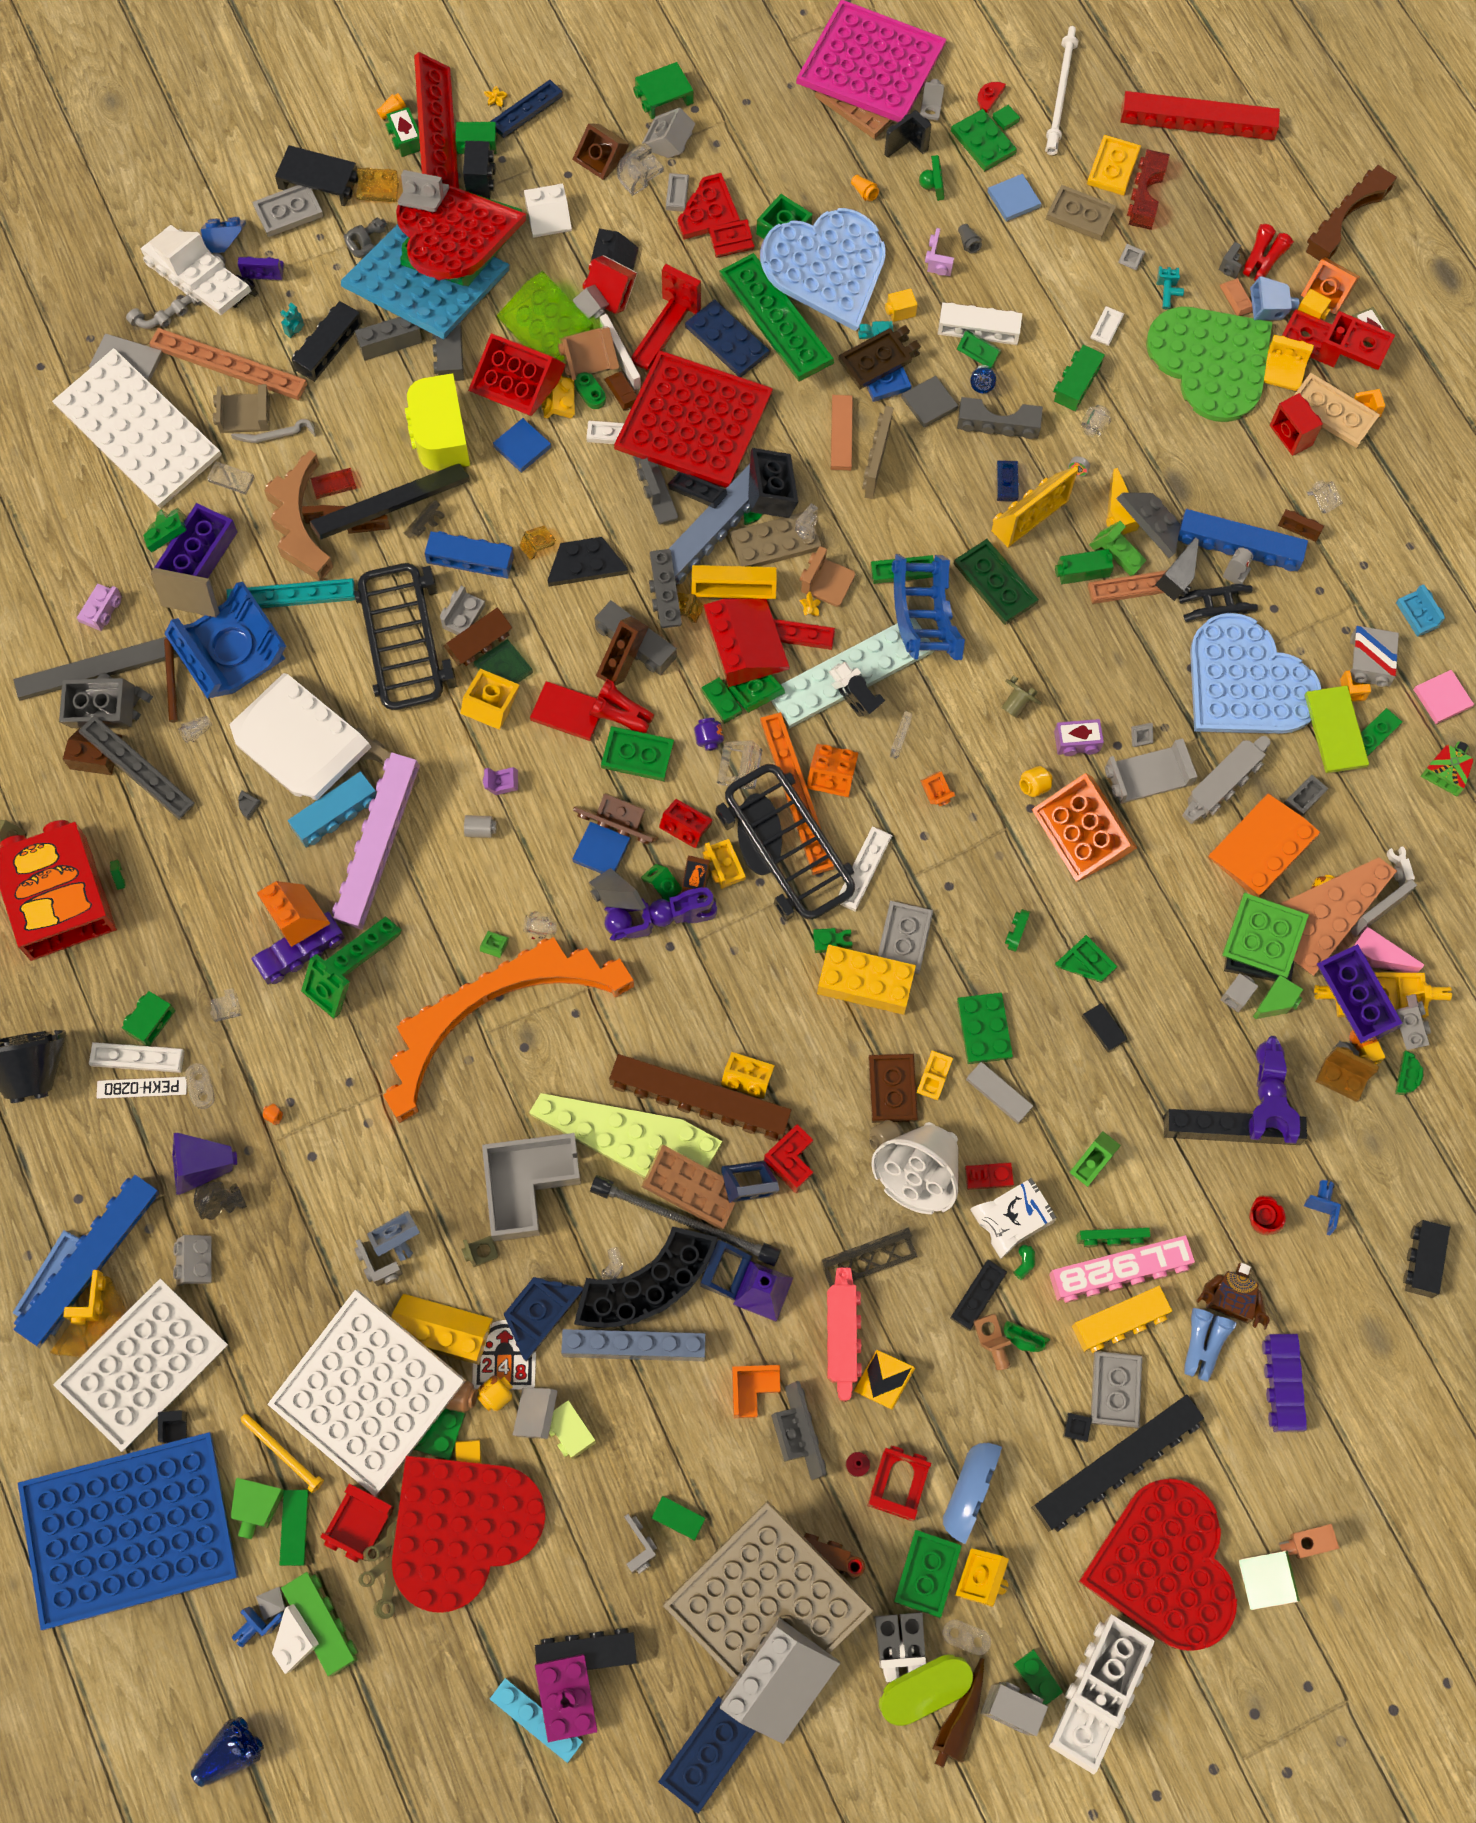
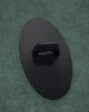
(764, 831)

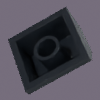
(616, 247)

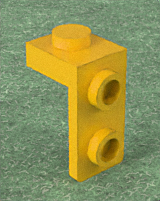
(80, 1315)

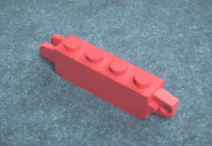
(842, 1333)

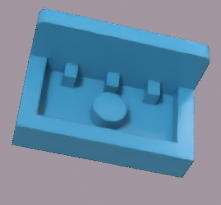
(1421, 611)

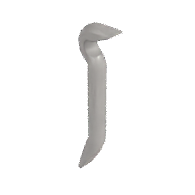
(276, 433)

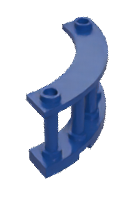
(951, 639)

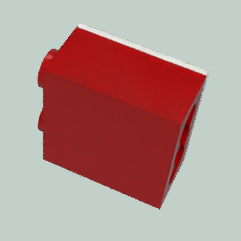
(612, 281)

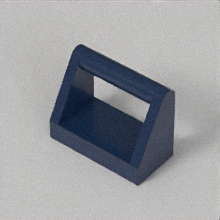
(736, 1193)
(713, 1265)

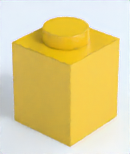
(901, 305)
(1315, 305)

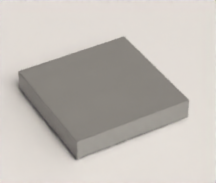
(535, 1413)

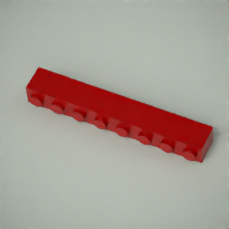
(1200, 115)

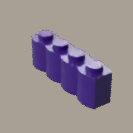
(282, 958)
(1285, 1382)

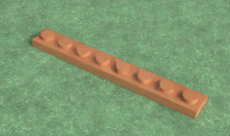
(228, 363)

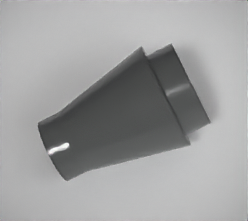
(970, 240)

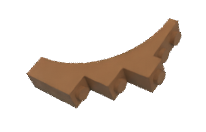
(287, 519)

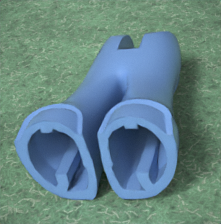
(1219, 1332)

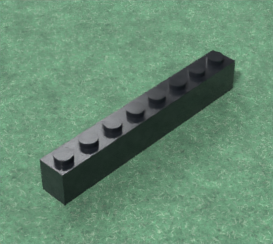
(1117, 1463)

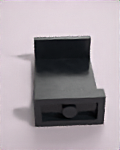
(317, 172)

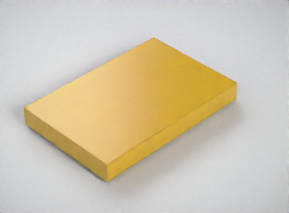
(1113, 165)

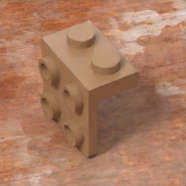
(826, 579)

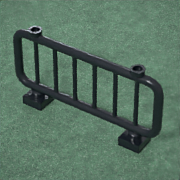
(438, 675)
(786, 905)

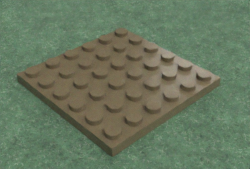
(764, 1576)

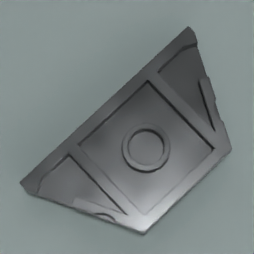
(1153, 519)

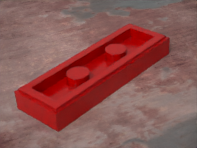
(805, 634)

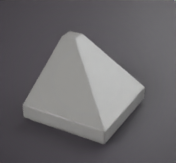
(1131, 257)
(271, 1603)

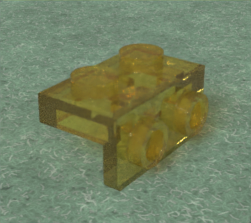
(377, 185)

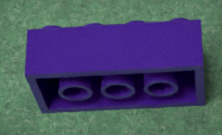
(201, 544)

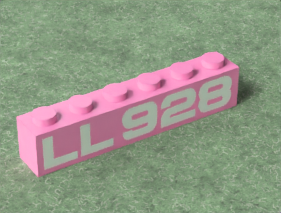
(1122, 1268)

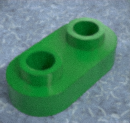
(588, 389)
(1013, 938)

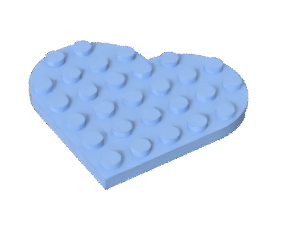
(826, 263)
(1244, 681)

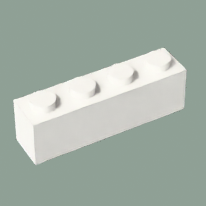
(985, 323)

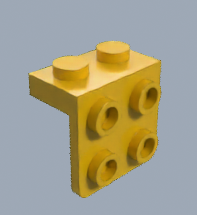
(1286, 362)

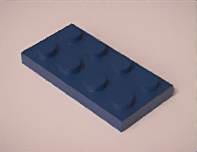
(727, 338)
(706, 1757)

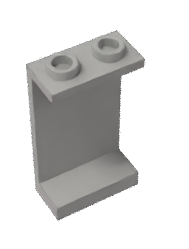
(1151, 773)

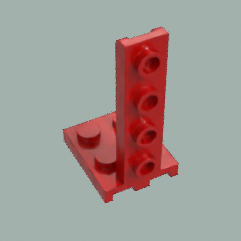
(683, 295)

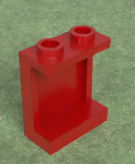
(357, 1523)

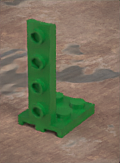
(326, 979)

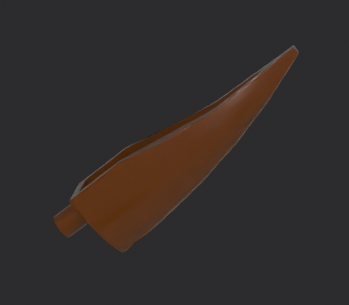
(959, 1726)

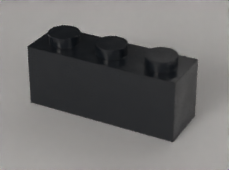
(1426, 1258)

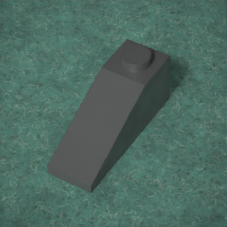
(615, 891)

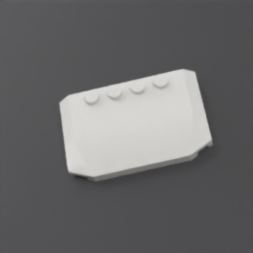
(297, 738)

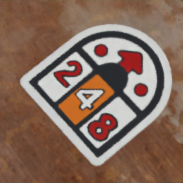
(503, 1359)

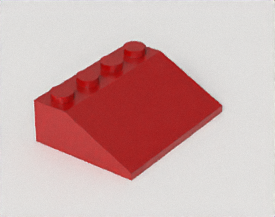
(515, 375)
(745, 639)

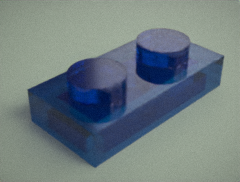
(1007, 480)

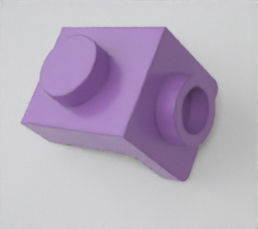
(500, 781)

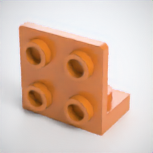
(832, 770)

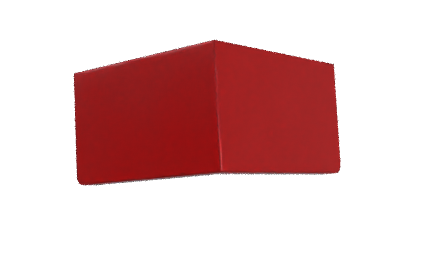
(785, 1161)

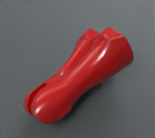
(1263, 238)
(618, 708)

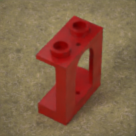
(920, 1469)

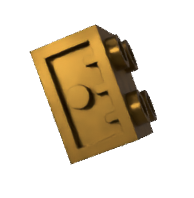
(1346, 1072)

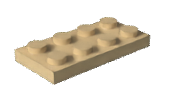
(1337, 410)

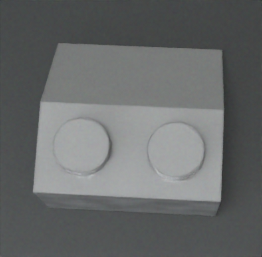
(669, 133)

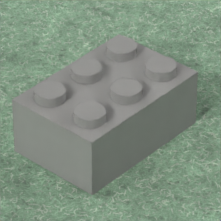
(1013, 1709)

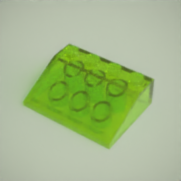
(542, 315)

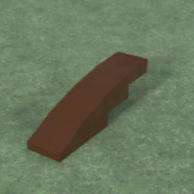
(313, 512)

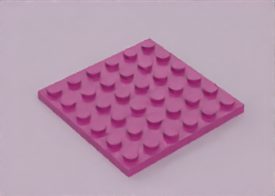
(871, 61)

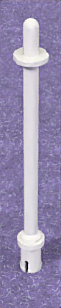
(1054, 134)

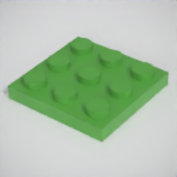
(1265, 935)

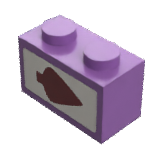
(1078, 737)

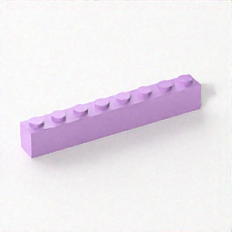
(376, 841)

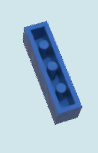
(469, 554)

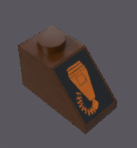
(696, 874)

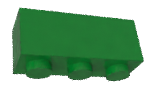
(1078, 377)

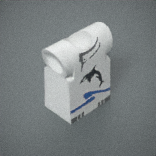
(1014, 1216)

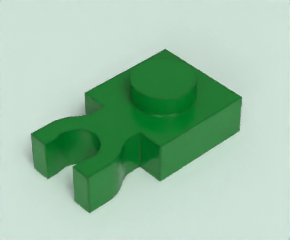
(828, 936)

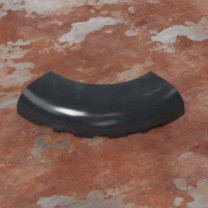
(649, 1289)

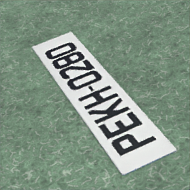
(141, 1087)

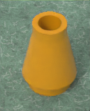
(392, 104)
(866, 188)

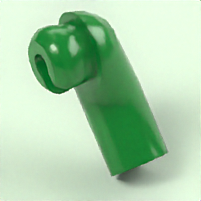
(1028, 1261)

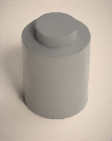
(479, 826)

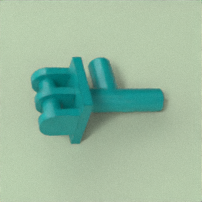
(1169, 278)

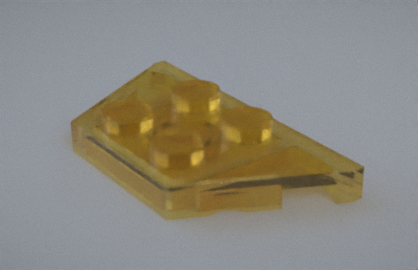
(80, 1338)

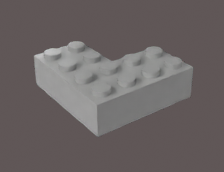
(518, 1170)

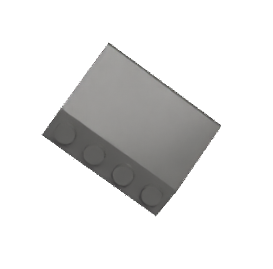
(779, 1682)

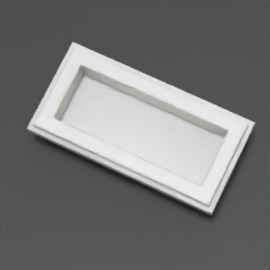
(1107, 326)

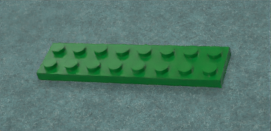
(776, 318)

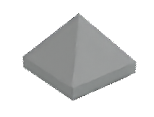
(1142, 734)

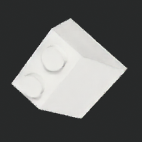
(547, 210)

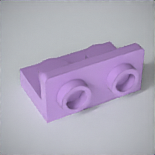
(99, 607)

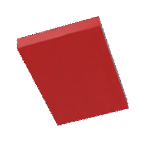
(565, 711)

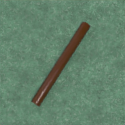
(170, 678)

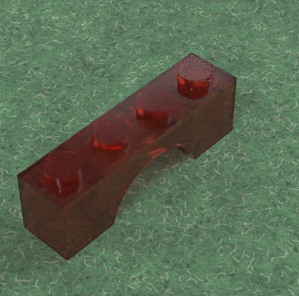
(1144, 208)

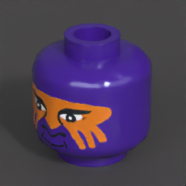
(708, 734)

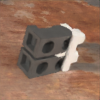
(899, 1652)

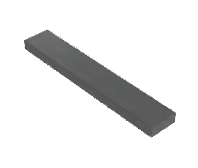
(136, 767)

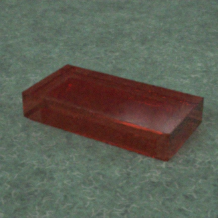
(333, 483)

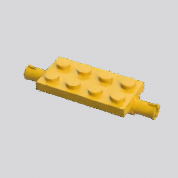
(1397, 988)

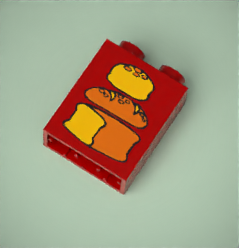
(53, 890)

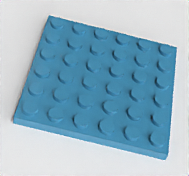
(414, 296)

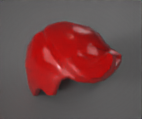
(1267, 1216)

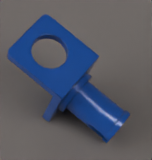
(1323, 1203)
(253, 1625)

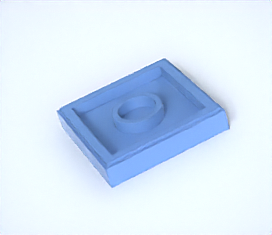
(1014, 197)

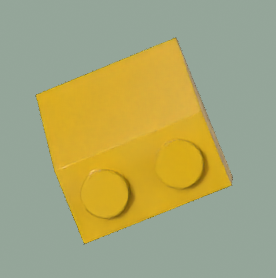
(489, 699)

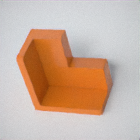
(749, 1382)

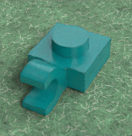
(867, 331)

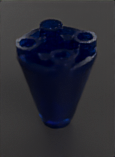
(227, 1753)

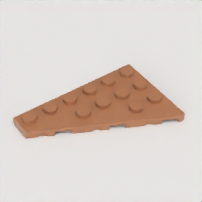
(1335, 910)

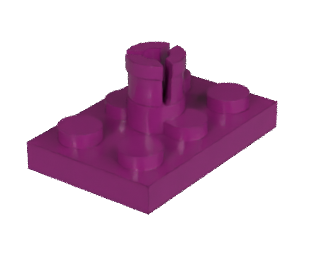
(566, 1698)

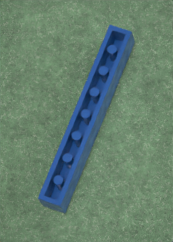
(91, 1254)

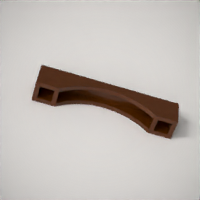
(1373, 189)

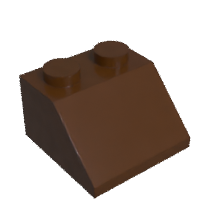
(600, 150)
(85, 757)

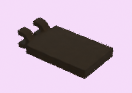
(879, 356)

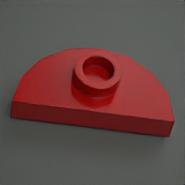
(989, 95)

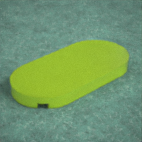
(925, 1690)

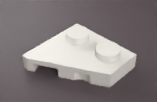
(293, 1640)

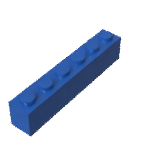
(1228, 536)

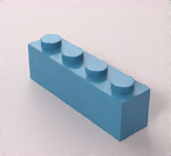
(332, 810)

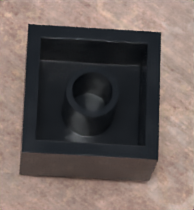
(478, 168)

